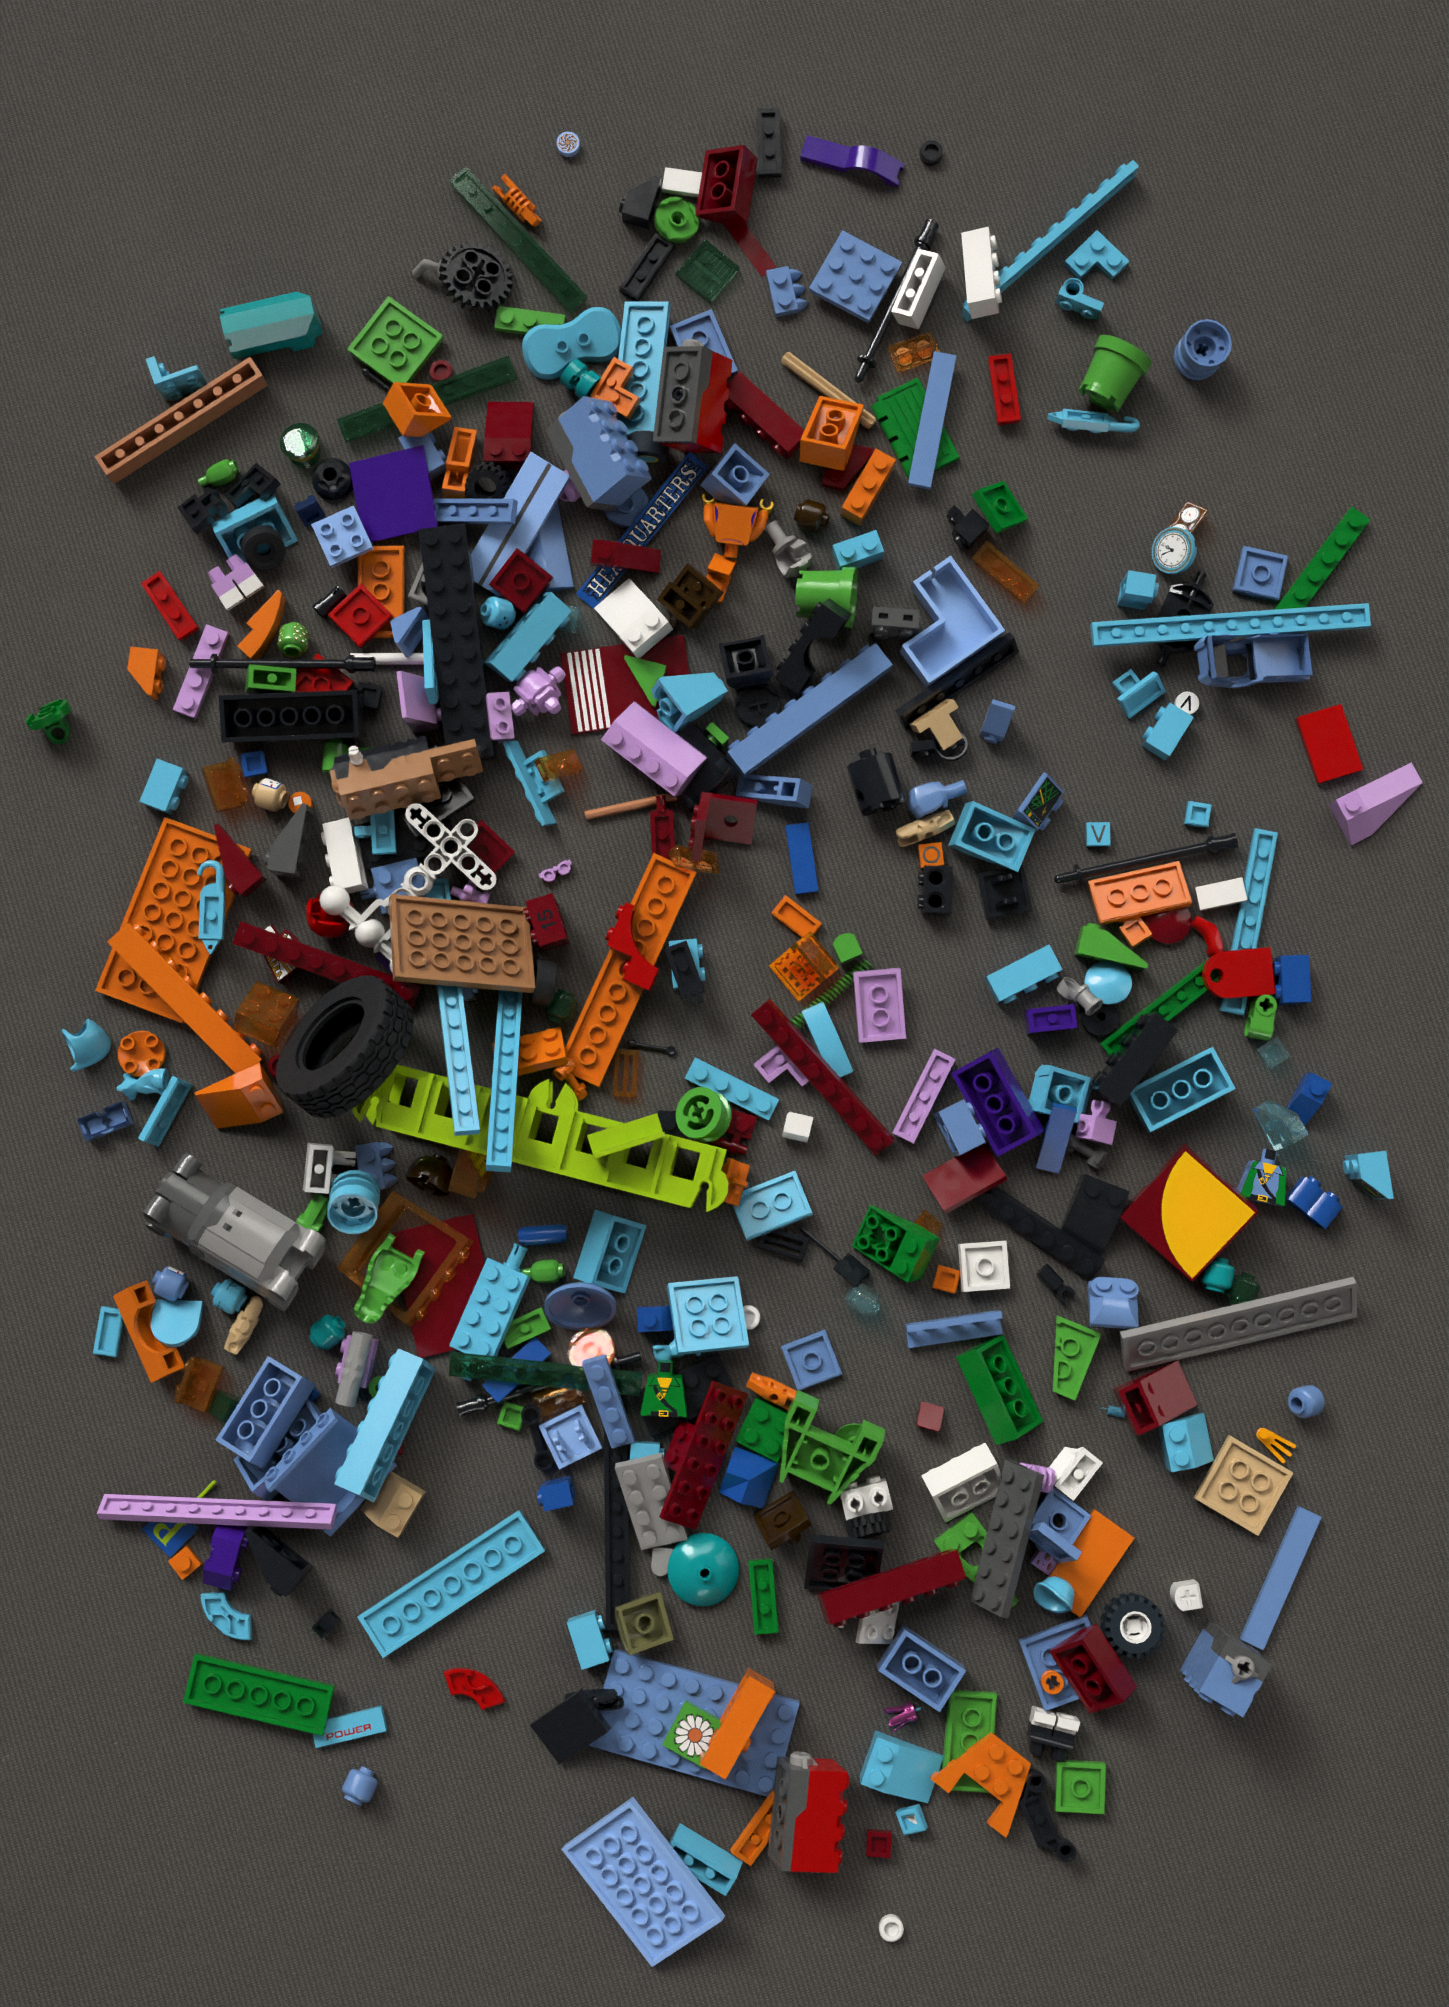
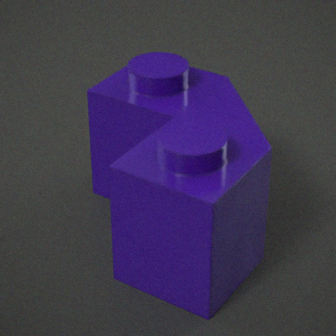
(223, 1564)

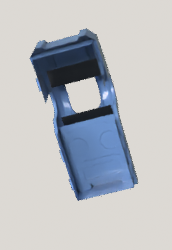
(1268, 658)

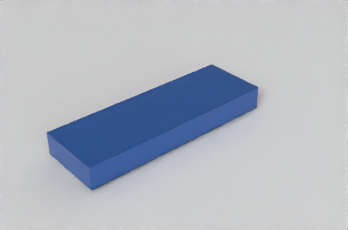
(801, 858)
(1056, 1138)
(534, 1351)

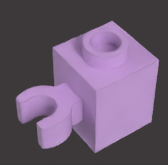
(1096, 1126)

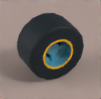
(649, 451)

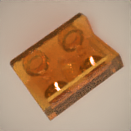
(225, 785)
(199, 1383)

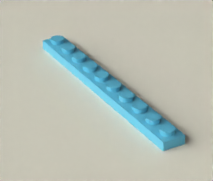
(1059, 231)
(504, 1082)

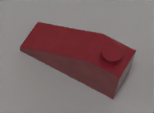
(624, 556)
(238, 868)

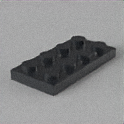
(406, 843)
(696, 1385)

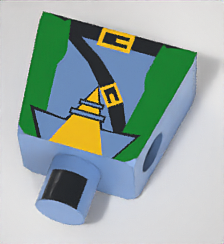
(1264, 1180)

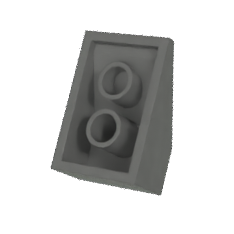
(291, 848)

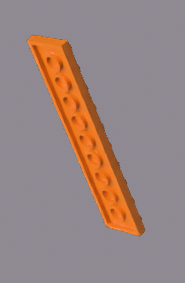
(612, 997)

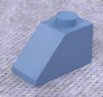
(996, 721)

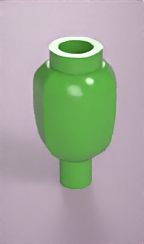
(220, 473)
(546, 1271)

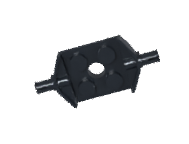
(1185, 598)

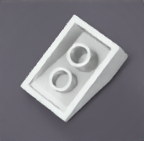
(633, 618)

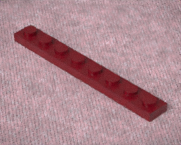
(315, 959)
(822, 1077)

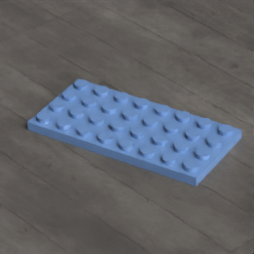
(652, 1701)

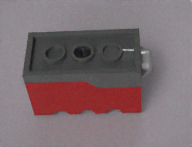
(692, 398)
(807, 1814)

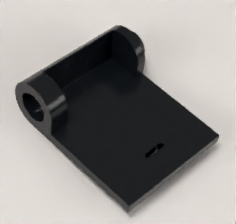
(713, 773)

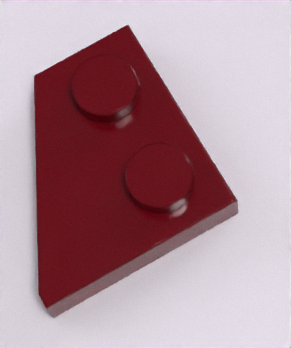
(841, 479)

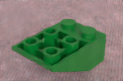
(895, 1243)

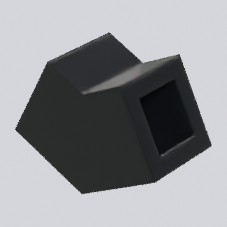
(326, 1623)

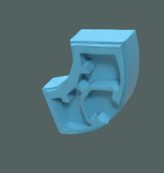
(225, 1617)

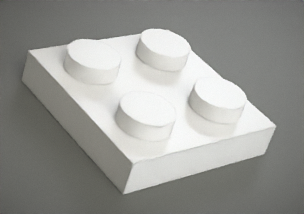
(984, 1266)

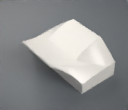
(1074, 1470)

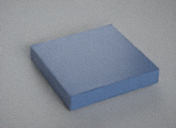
(1260, 573)
(811, 1360)

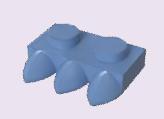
(784, 292)
(370, 1161)

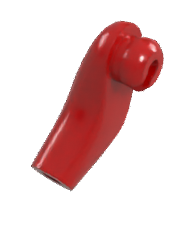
(1210, 933)

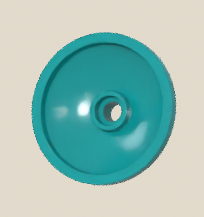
(700, 1553)

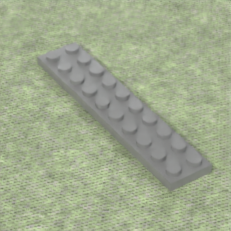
(1239, 1324)

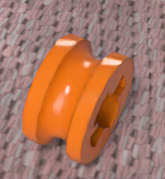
(1045, 1685)

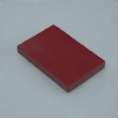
(964, 1178)

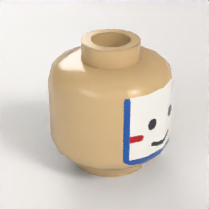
(270, 795)

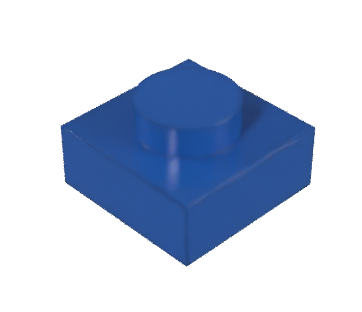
(254, 764)

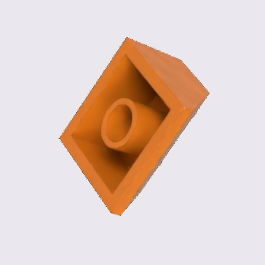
(415, 408)

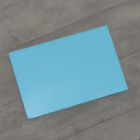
(772, 1205)

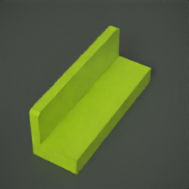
(625, 1135)

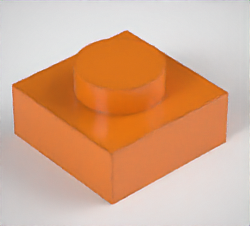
(185, 1562)

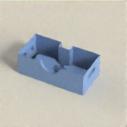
(105, 1123)

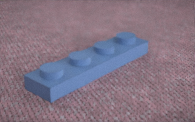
(476, 511)
(608, 1401)

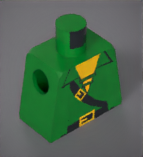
(664, 1393)

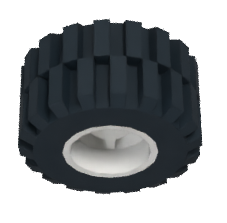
(1133, 1625)

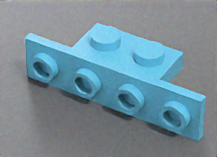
(535, 789)

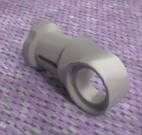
(1072, 990)

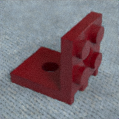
(710, 821)

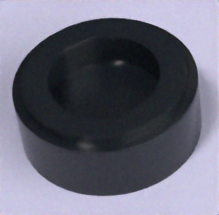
(931, 152)

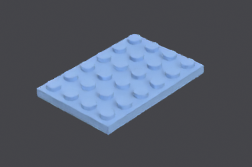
(643, 1882)

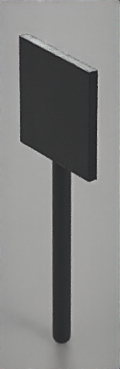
(848, 1267)

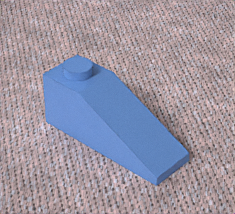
(775, 790)

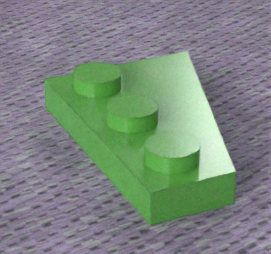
(1072, 1356)

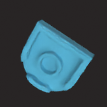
(176, 1321)

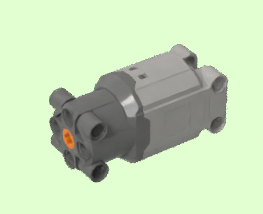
(233, 1231)

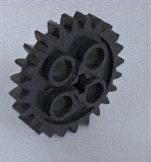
(455, 267)

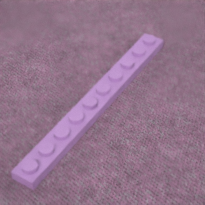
(217, 1511)

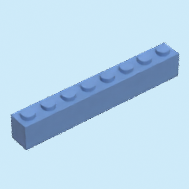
(809, 710)

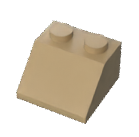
(394, 1504)

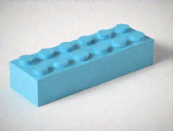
(385, 1425)

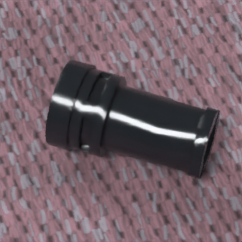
(325, 605)

